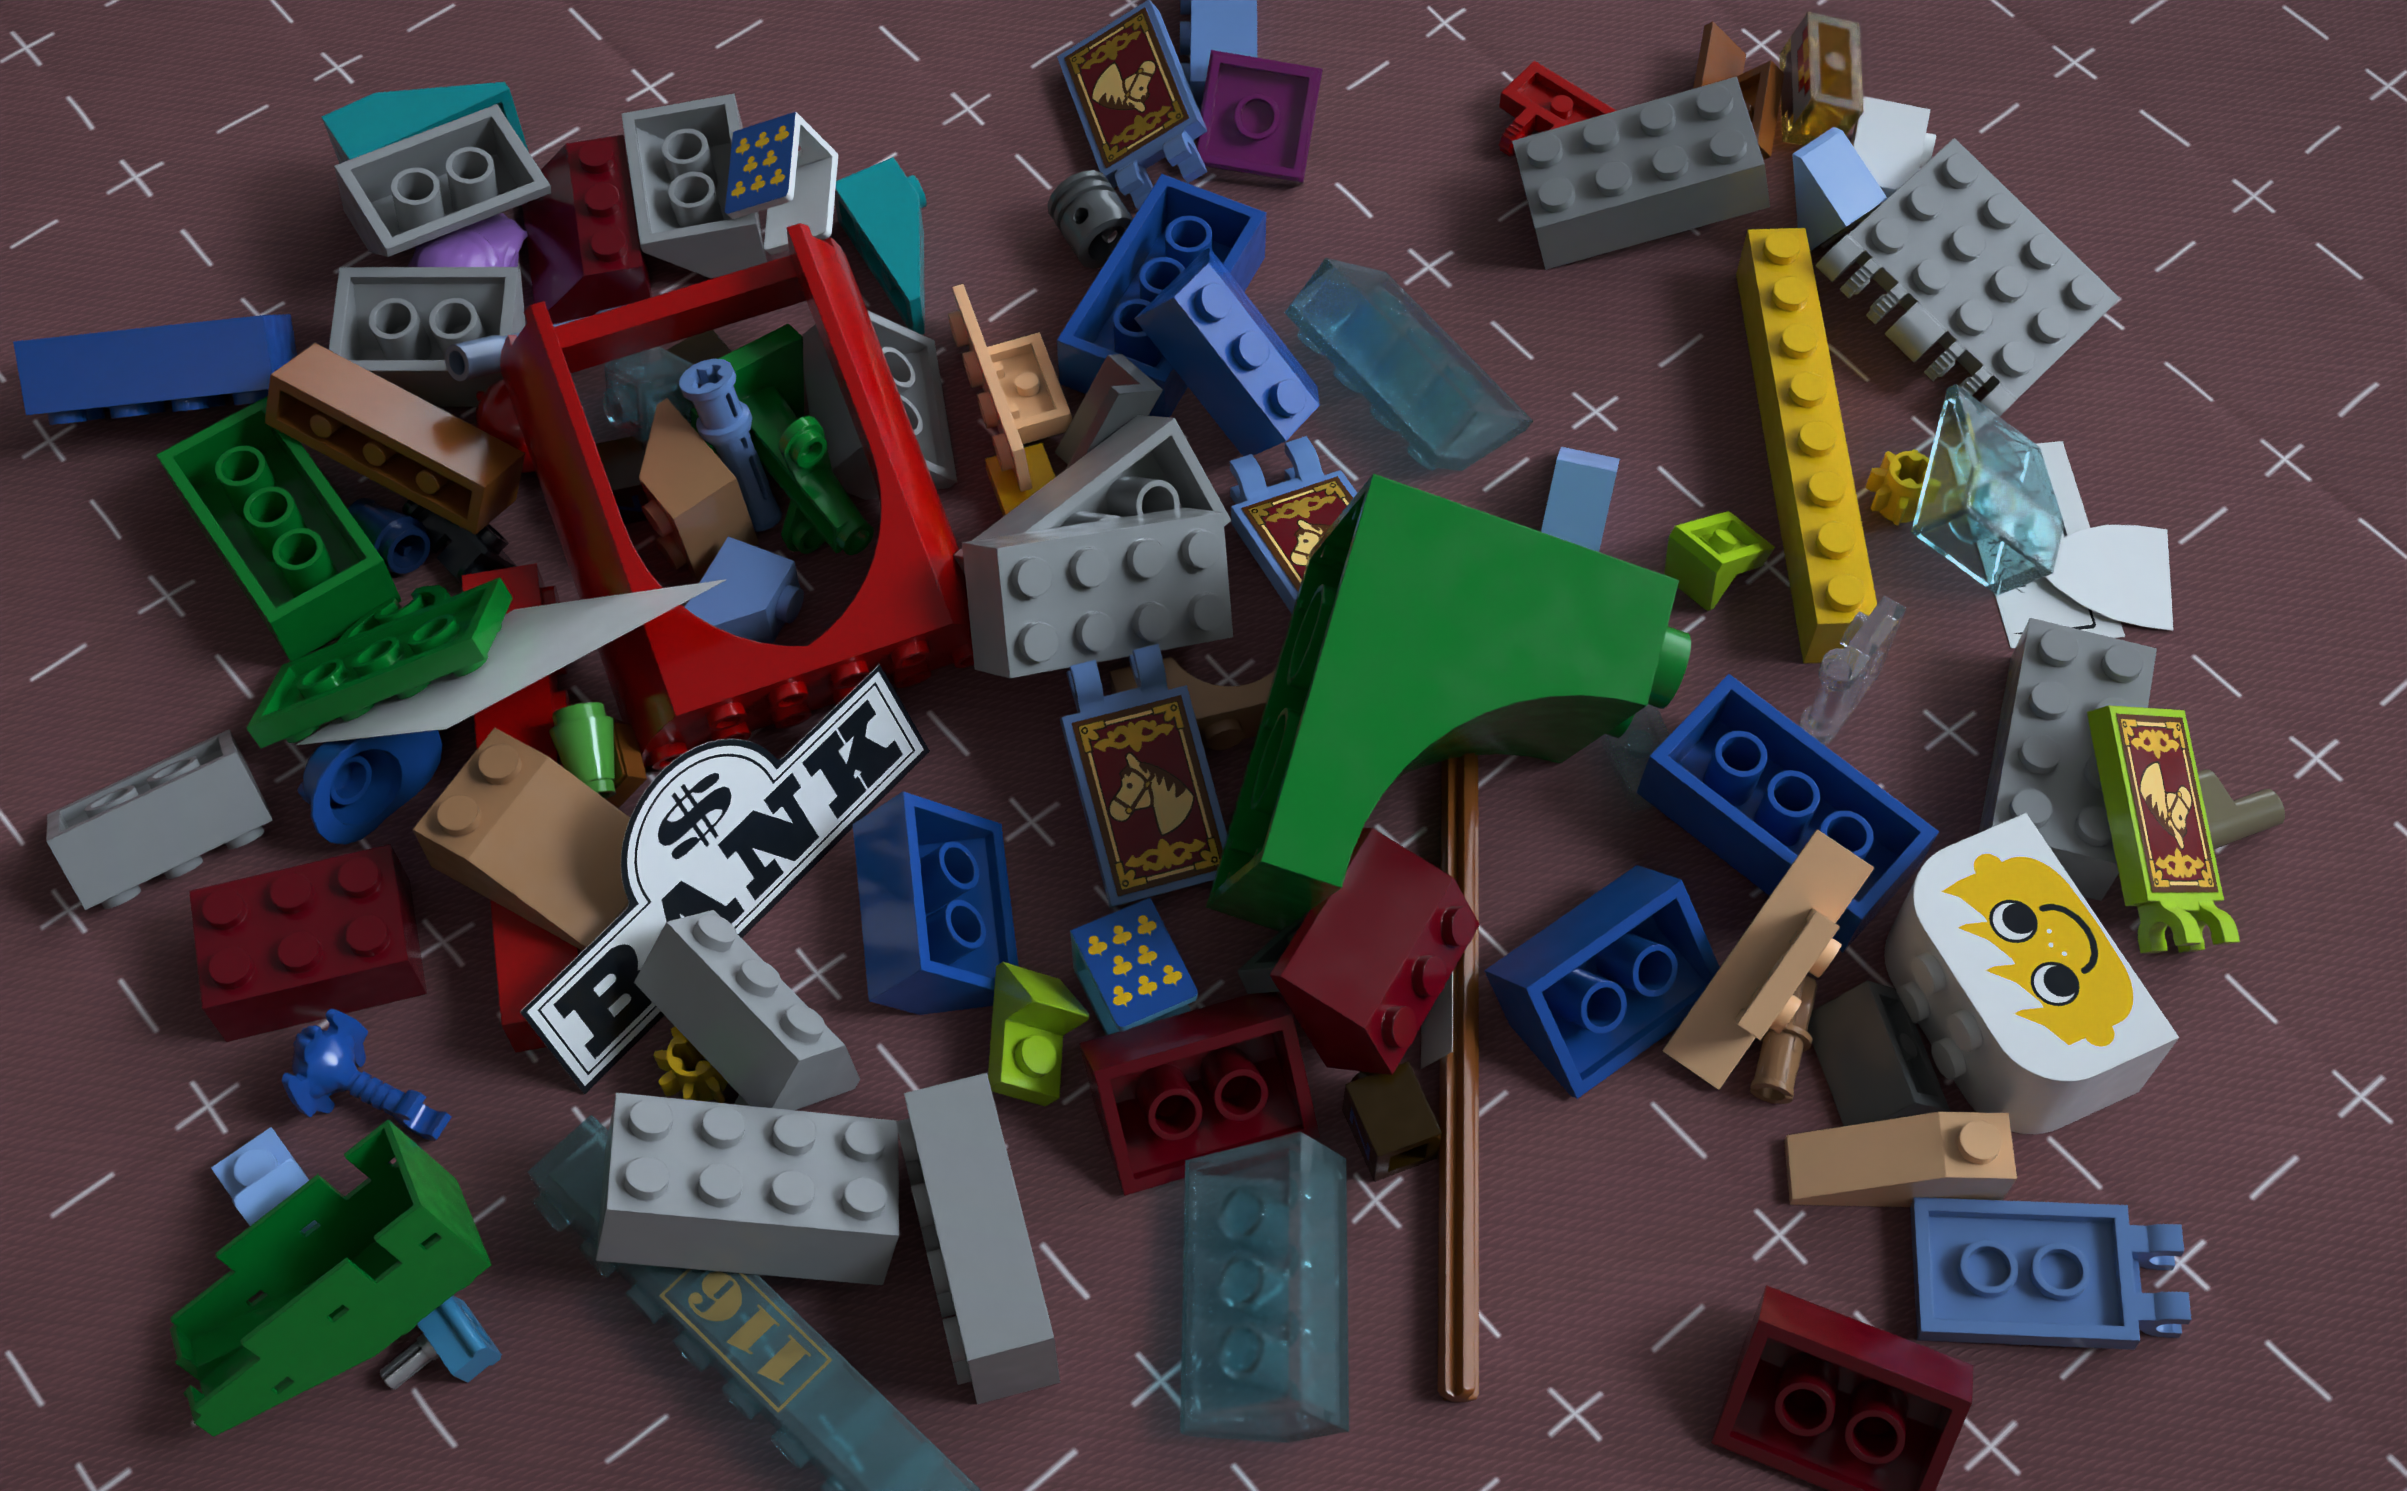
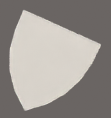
(2118, 573)

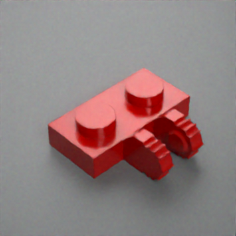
(1544, 102)

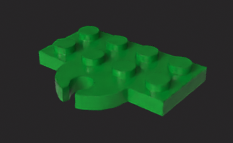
(381, 657)

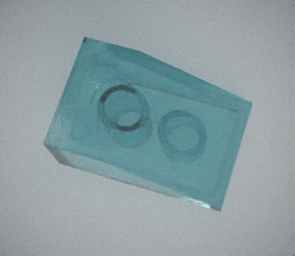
(1988, 498)

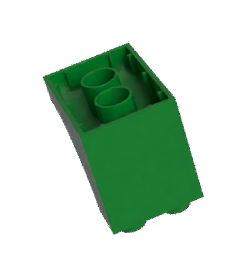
(1423, 644)

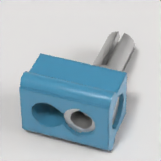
(453, 1336)

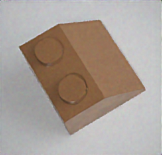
(690, 495)

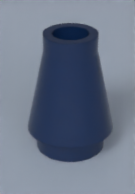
(396, 536)

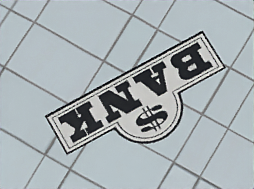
(726, 836)

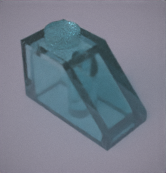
(637, 386)

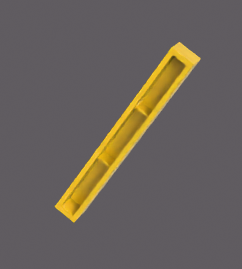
(1804, 439)

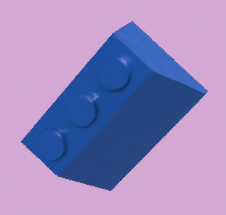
(1230, 356)
(932, 905)
(1606, 978)

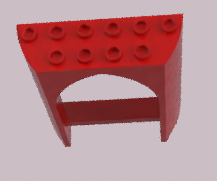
(677, 673)

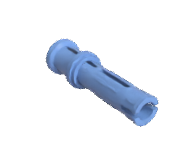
(726, 426)

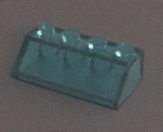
(1404, 366)
(1265, 1293)

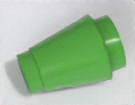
(586, 745)

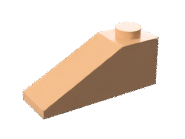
(1903, 1159)

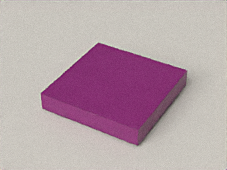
(1258, 115)

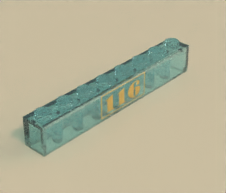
(757, 1344)

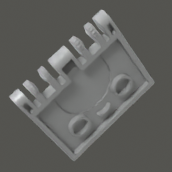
(1972, 277)

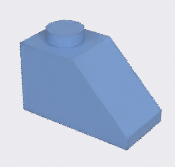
(757, 593)

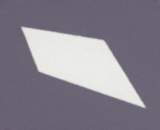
(524, 651)

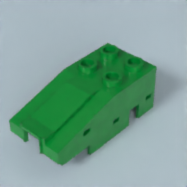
(331, 1292)

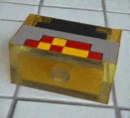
(1821, 78)

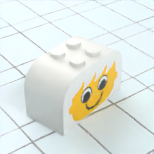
(2021, 983)

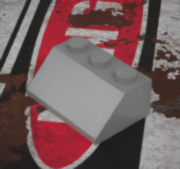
(438, 182)
(681, 183)
(408, 316)
(918, 380)
(157, 822)
(743, 1016)

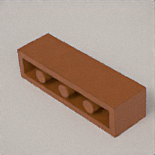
(394, 438)

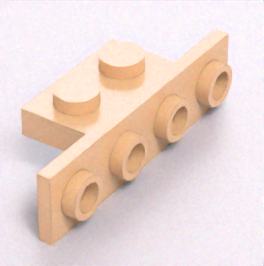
(1018, 387)
(1770, 961)

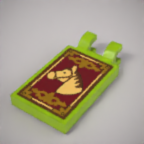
(2159, 826)

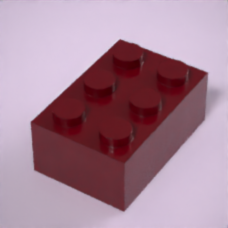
(306, 942)

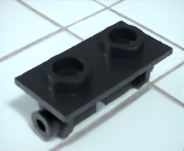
(467, 551)

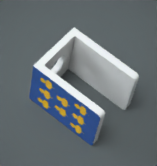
(775, 176)

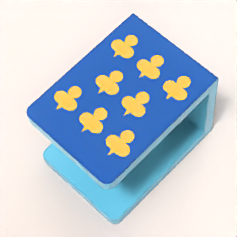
(1131, 968)

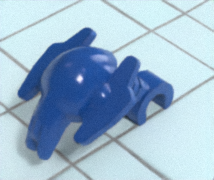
(327, 1064)

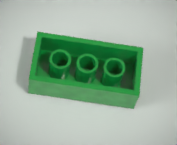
(279, 529)

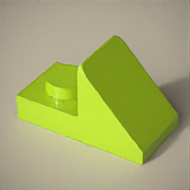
(1711, 553)
(1028, 1033)

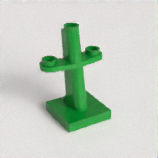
(794, 445)

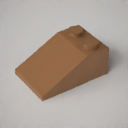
(530, 840)

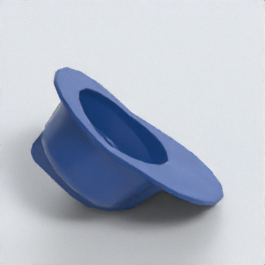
(366, 780)

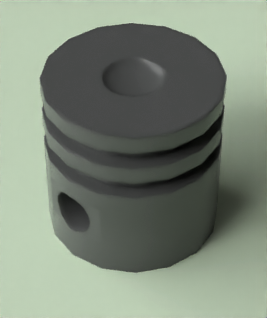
(1087, 214)

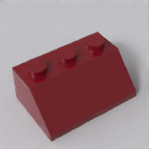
(586, 233)
(1375, 956)
(1198, 1086)
(1842, 1400)

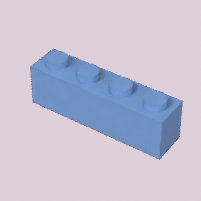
(1215, 26)

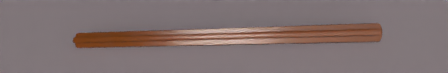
(1460, 1106)

